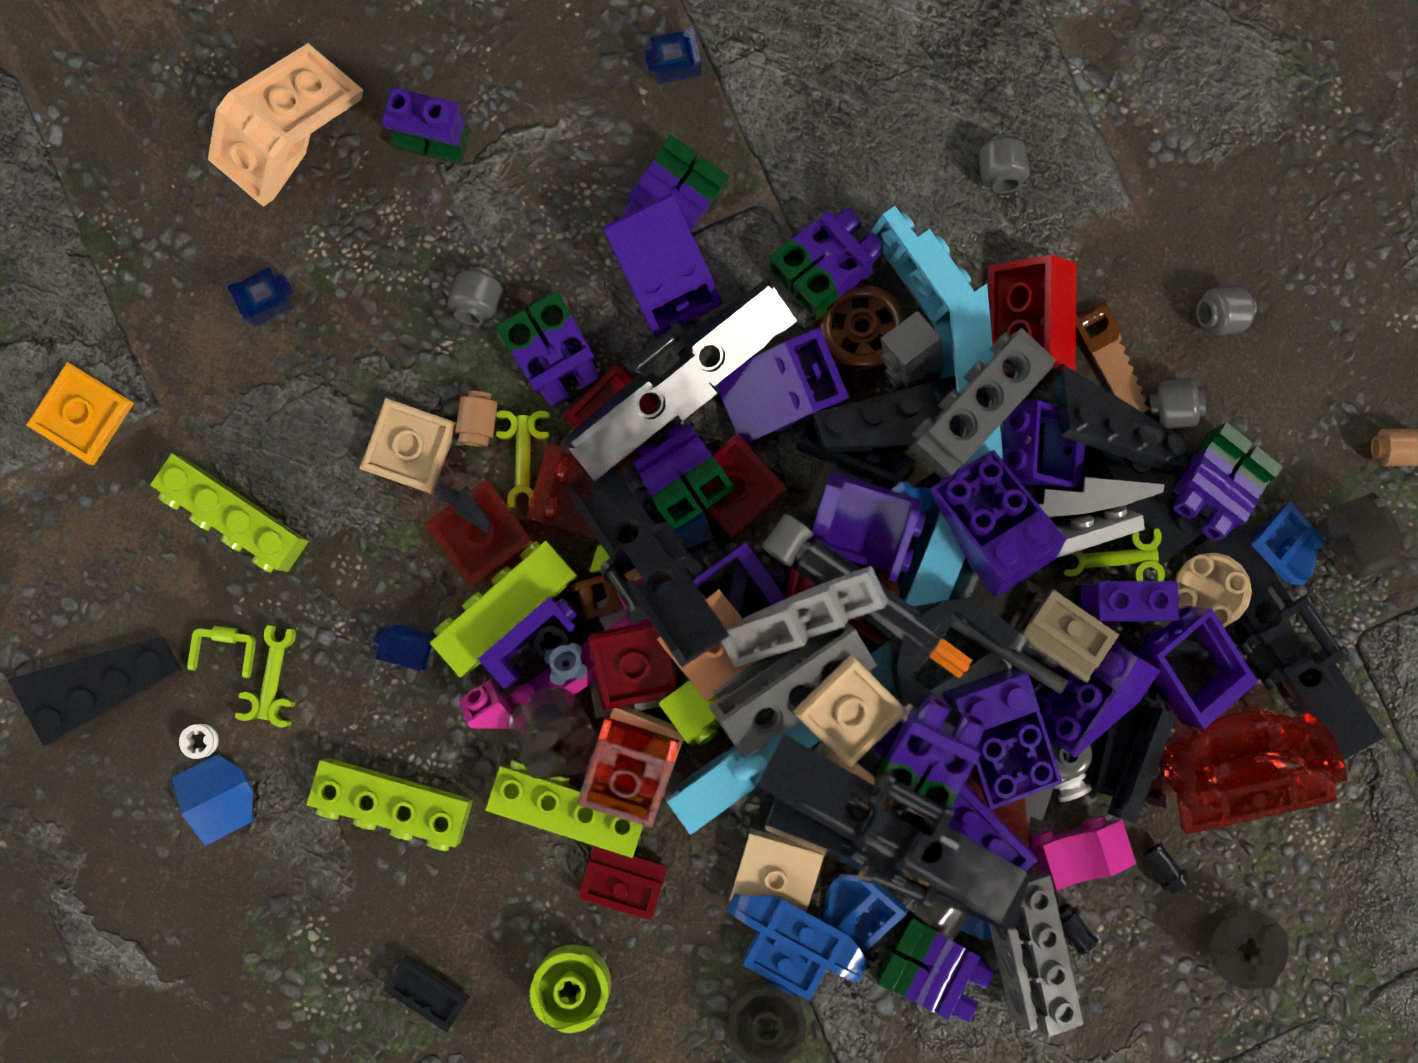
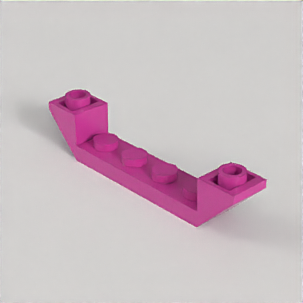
(490, 708)

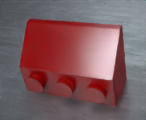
(1039, 299)

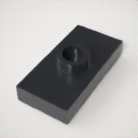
(426, 993)

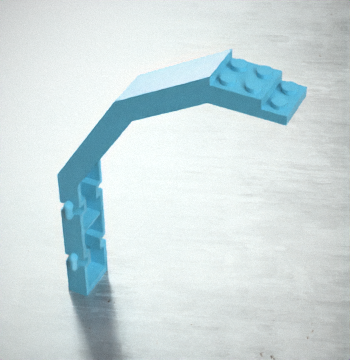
(965, 329)

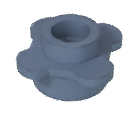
(563, 653)

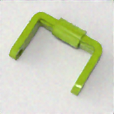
(223, 634)

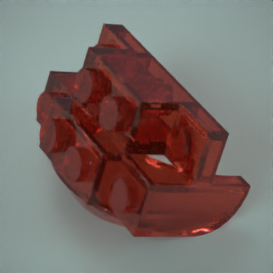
(1245, 771)

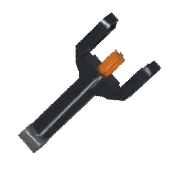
(912, 630)

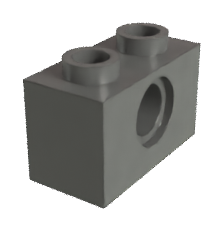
(912, 353)

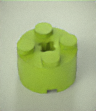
(558, 1006)

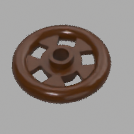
(879, 300)

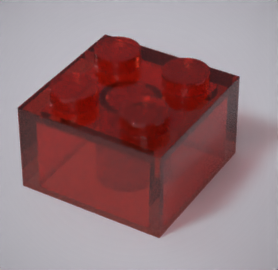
(472, 550)
(628, 772)

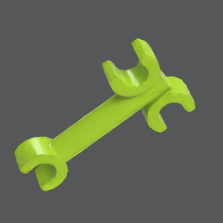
(522, 427)
(1145, 556)
(265, 706)

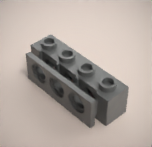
(934, 439)
(771, 684)
(1037, 963)

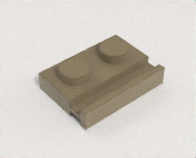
(1069, 635)

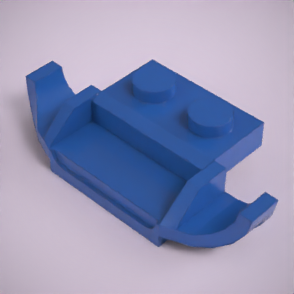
(794, 945)

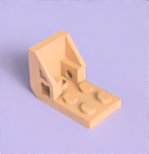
(268, 120)

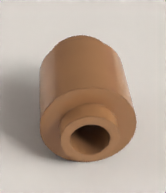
(476, 419)
(1396, 447)

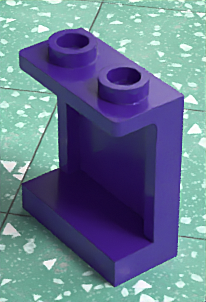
(869, 524)
(1130, 601)
(497, 657)

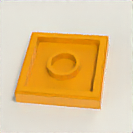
(80, 414)

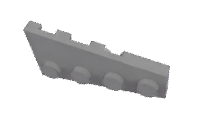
(1098, 528)

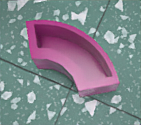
(1084, 852)

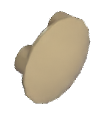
(1215, 583)

